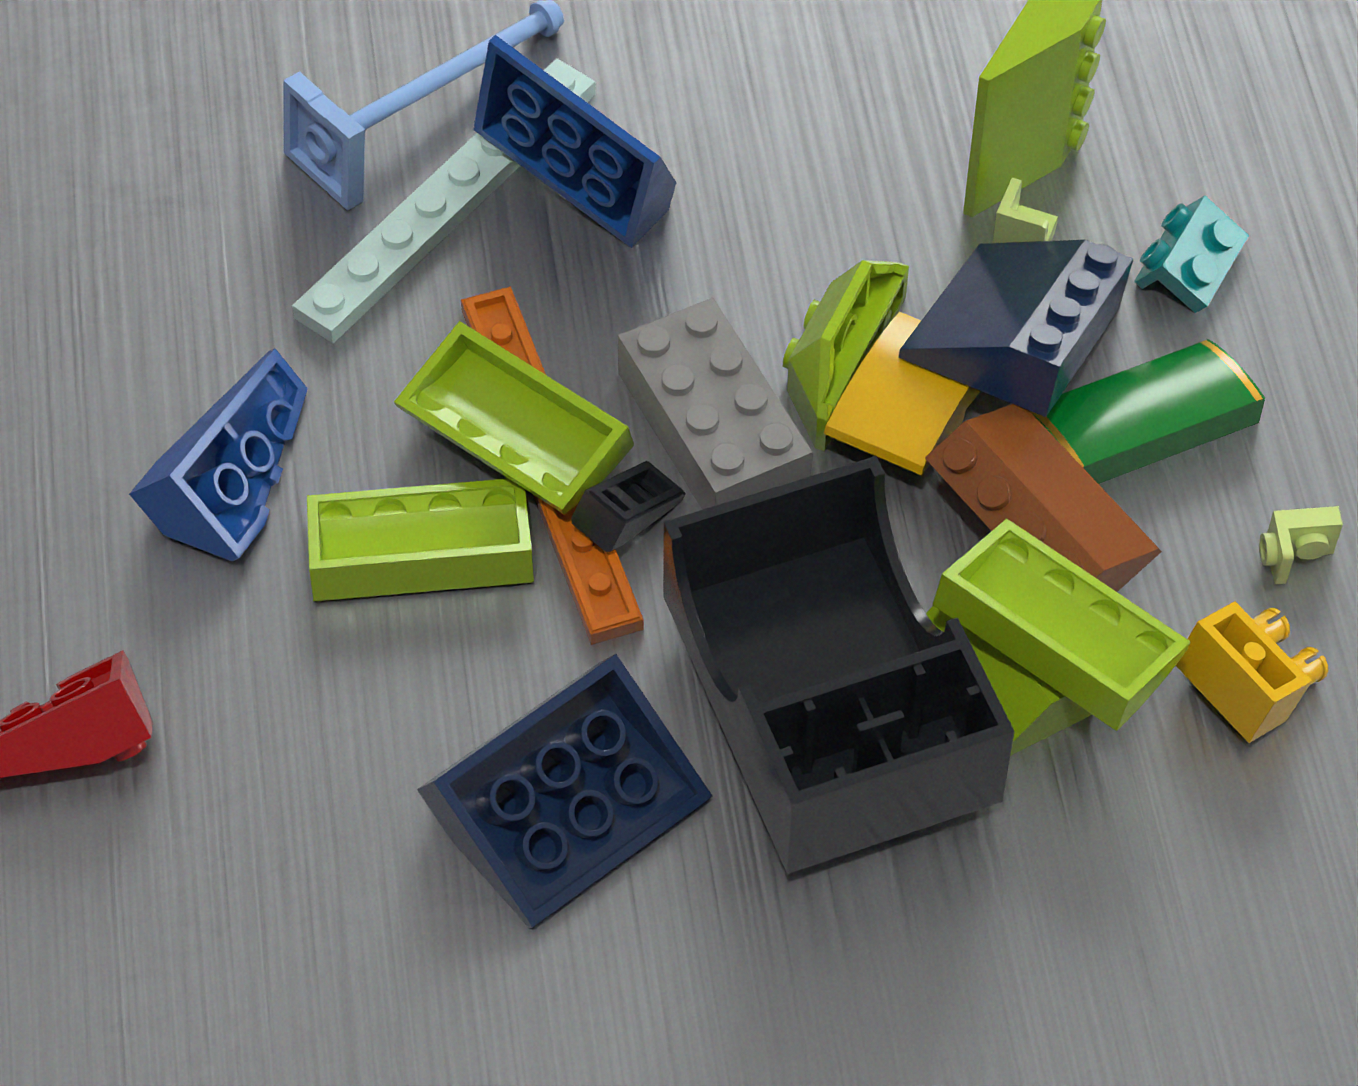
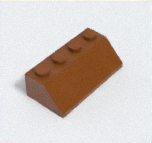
(1019, 472)

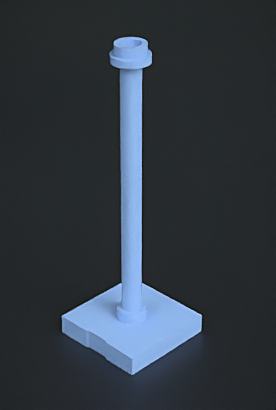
(332, 143)

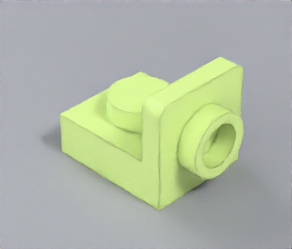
(1300, 534)

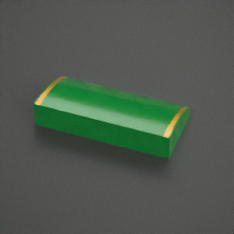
(1154, 410)

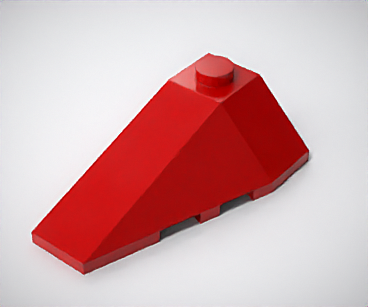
(82, 724)

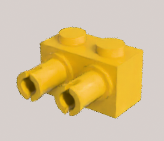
(1245, 671)

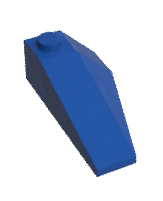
(220, 472)

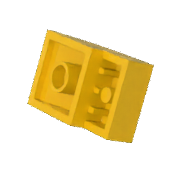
(897, 405)

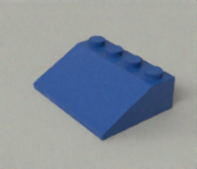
(571, 145)

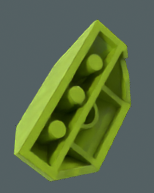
(839, 337)

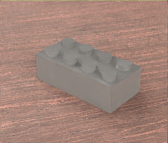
(711, 405)

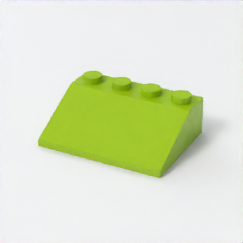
(1033, 98)

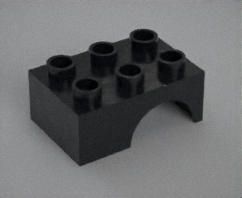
(829, 670)

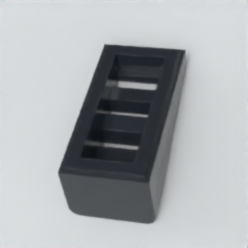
(621, 509)

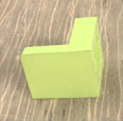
(1019, 222)

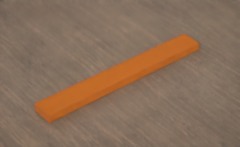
(592, 575)

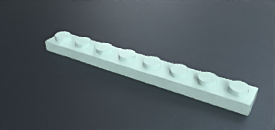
(415, 228)

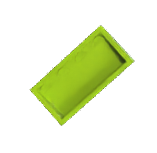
(515, 418)
(418, 539)
(1060, 623)

